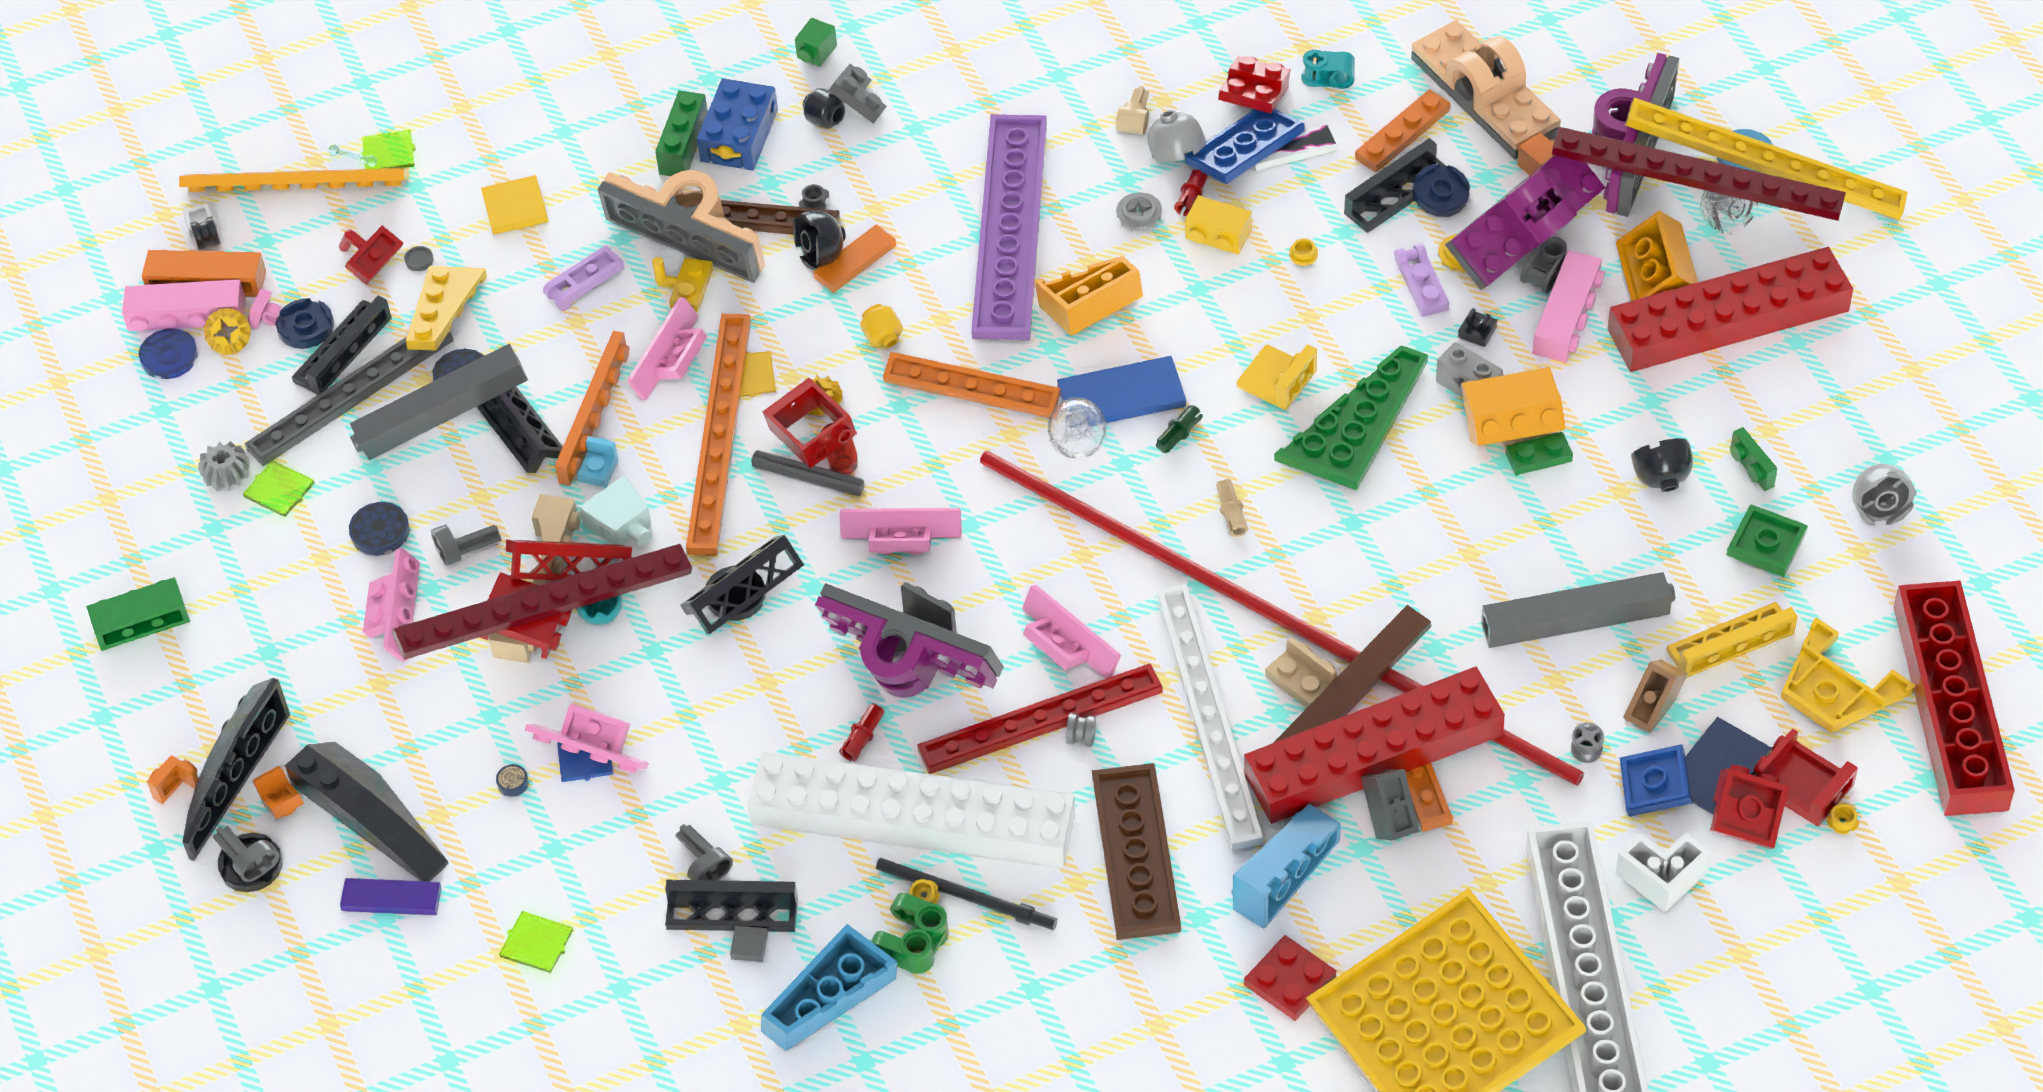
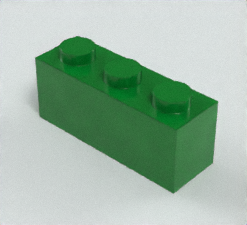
(680, 134)
(137, 613)

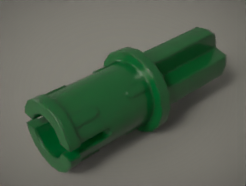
(1178, 429)

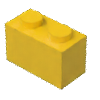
(1218, 224)

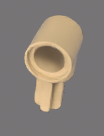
(1134, 115)

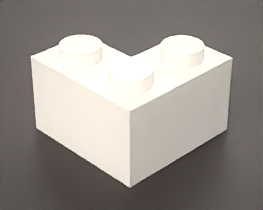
(1661, 874)

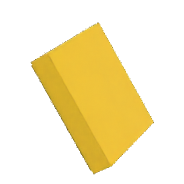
(514, 204)

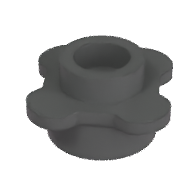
(814, 197)

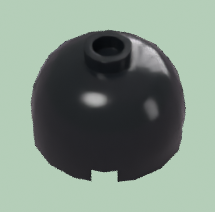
(818, 237)
(1663, 465)

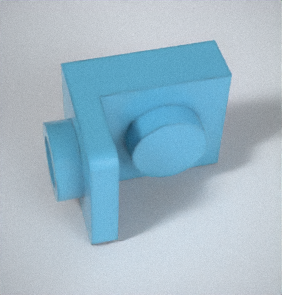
(598, 462)

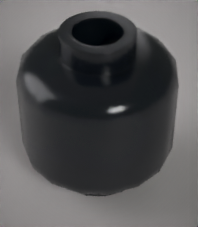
(823, 108)

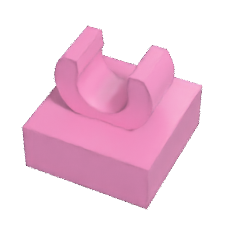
(263, 310)

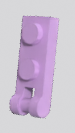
(583, 277)
(1421, 280)

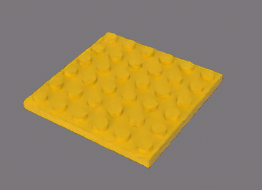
(1446, 1007)

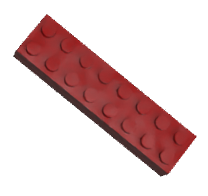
(1729, 309)
(1953, 698)
(1388, 735)

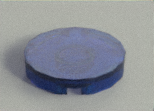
(168, 353)

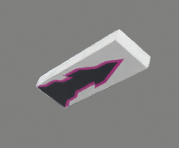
(1306, 145)

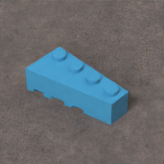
(1283, 865)
(829, 986)

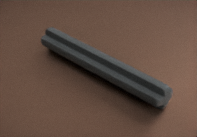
(801, 471)

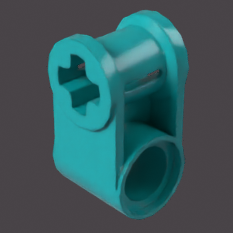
(1331, 69)

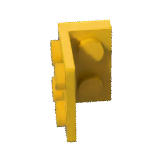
(1279, 376)

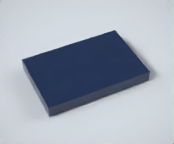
(1718, 750)

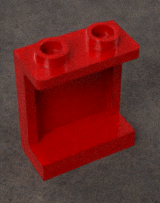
(539, 633)
(1812, 780)

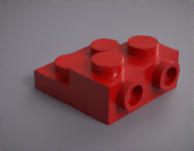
(1255, 84)
(1748, 806)

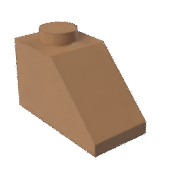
(1655, 694)

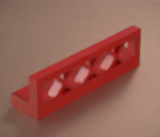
(562, 549)

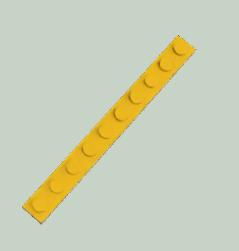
(1764, 157)

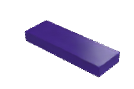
(390, 896)

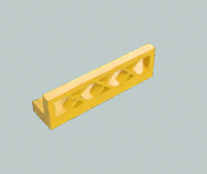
(1734, 643)

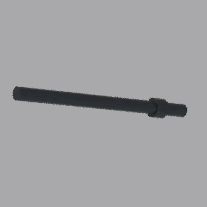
(1023, 913)

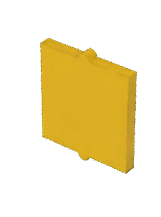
(758, 374)

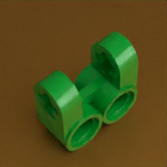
(928, 939)

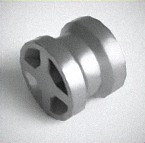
(1081, 729)
(1588, 734)

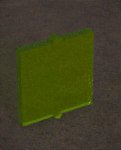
(390, 149)
(278, 488)
(536, 942)

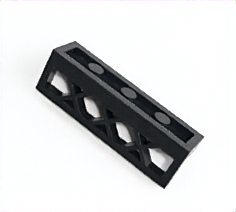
(1385, 185)
(343, 345)
(521, 429)
(736, 574)
(728, 896)

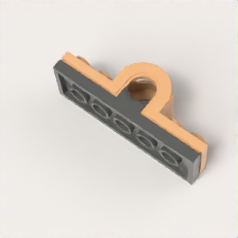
(1482, 87)
(684, 220)

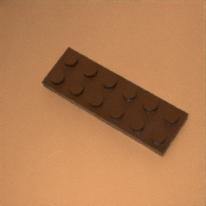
(1136, 851)

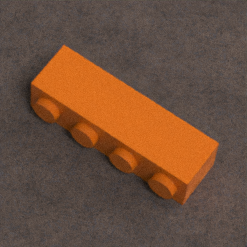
(202, 266)

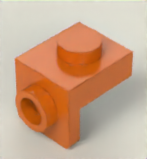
(170, 776)
(277, 793)

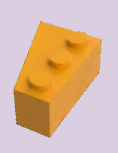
(1090, 295)

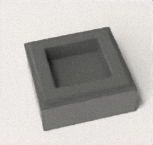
(749, 943)

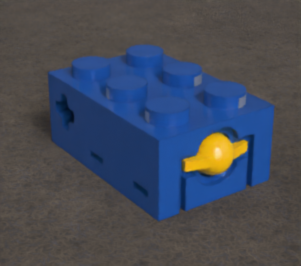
(737, 124)

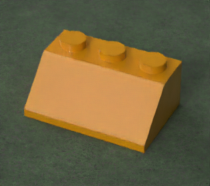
(1656, 257)
(1512, 406)

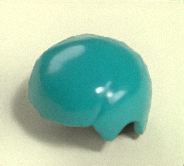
(602, 611)

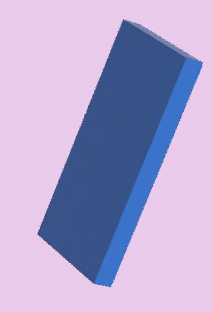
(1245, 144)
(1129, 389)

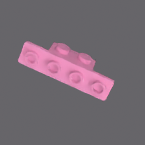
(669, 351)
(900, 528)
(392, 601)
(1065, 636)
(593, 733)

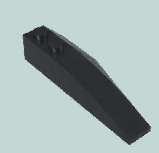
(233, 759)
(365, 805)

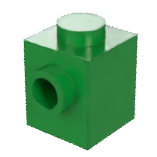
(815, 42)

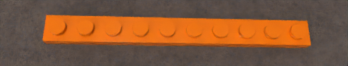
(718, 435)

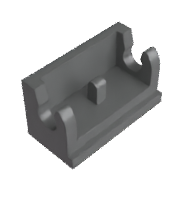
(1390, 804)

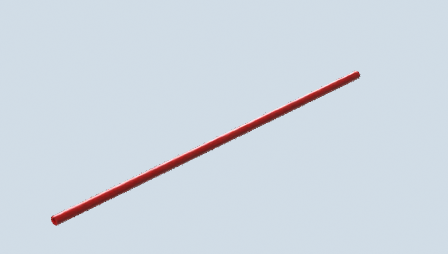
(1248, 599)

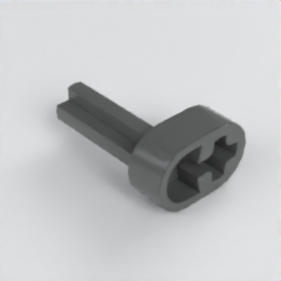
(452, 549)
(247, 862)
(710, 862)

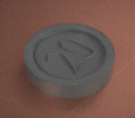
(418, 258)

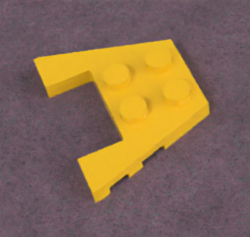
(1829, 692)

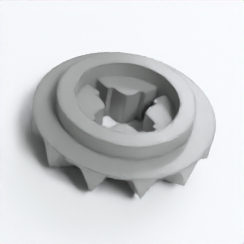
(1147, 203)

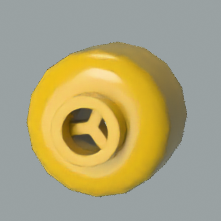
(881, 326)

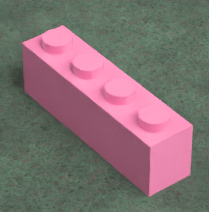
(179, 304)
(1567, 306)

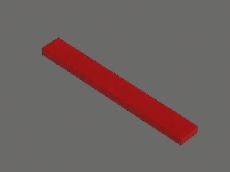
(1038, 718)

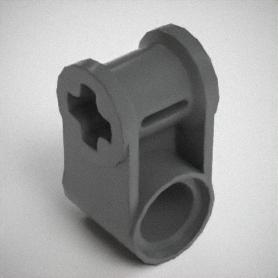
(1545, 264)

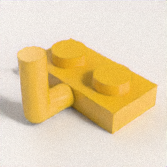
(690, 282)

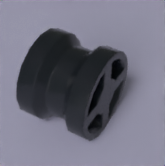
(205, 233)

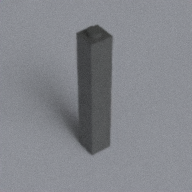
(438, 402)
(1577, 609)

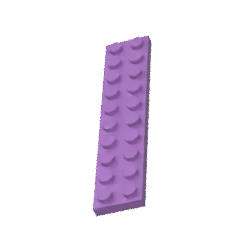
(1009, 227)

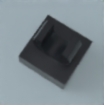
(1477, 328)

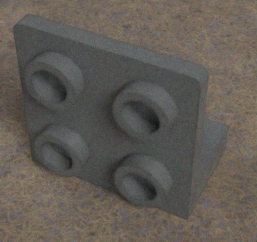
(927, 608)

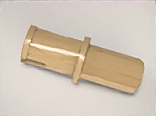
(1231, 508)

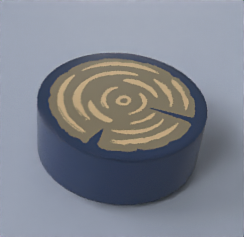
(512, 780)

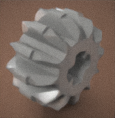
(223, 465)

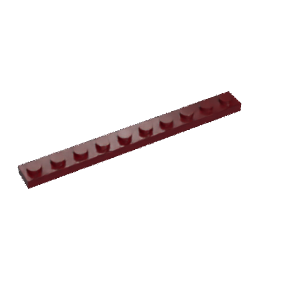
(1699, 173)
(541, 601)

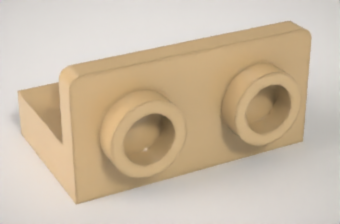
(1301, 672)

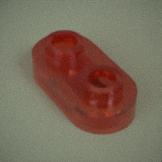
(844, 454)

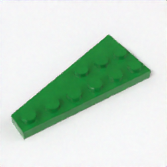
(1355, 426)

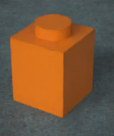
(1534, 152)

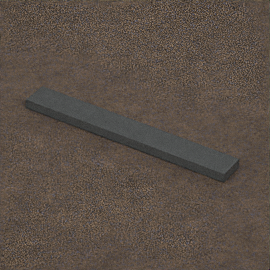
(337, 400)

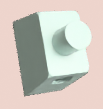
(618, 514)

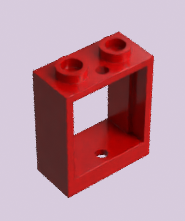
(807, 397)

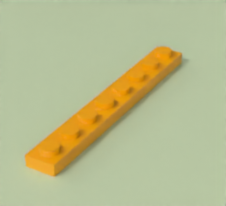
(282, 179)

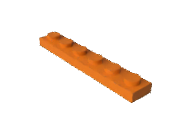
(971, 385)
(590, 411)

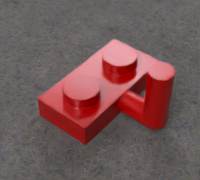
(371, 254)

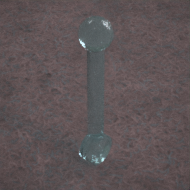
(334, 151)

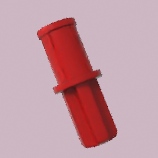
(1190, 191)
(861, 733)

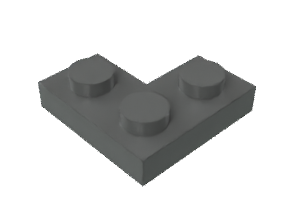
(851, 90)

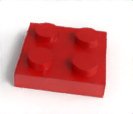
(1288, 977)

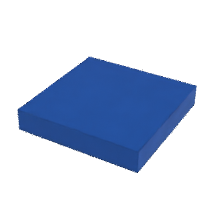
(1655, 780)

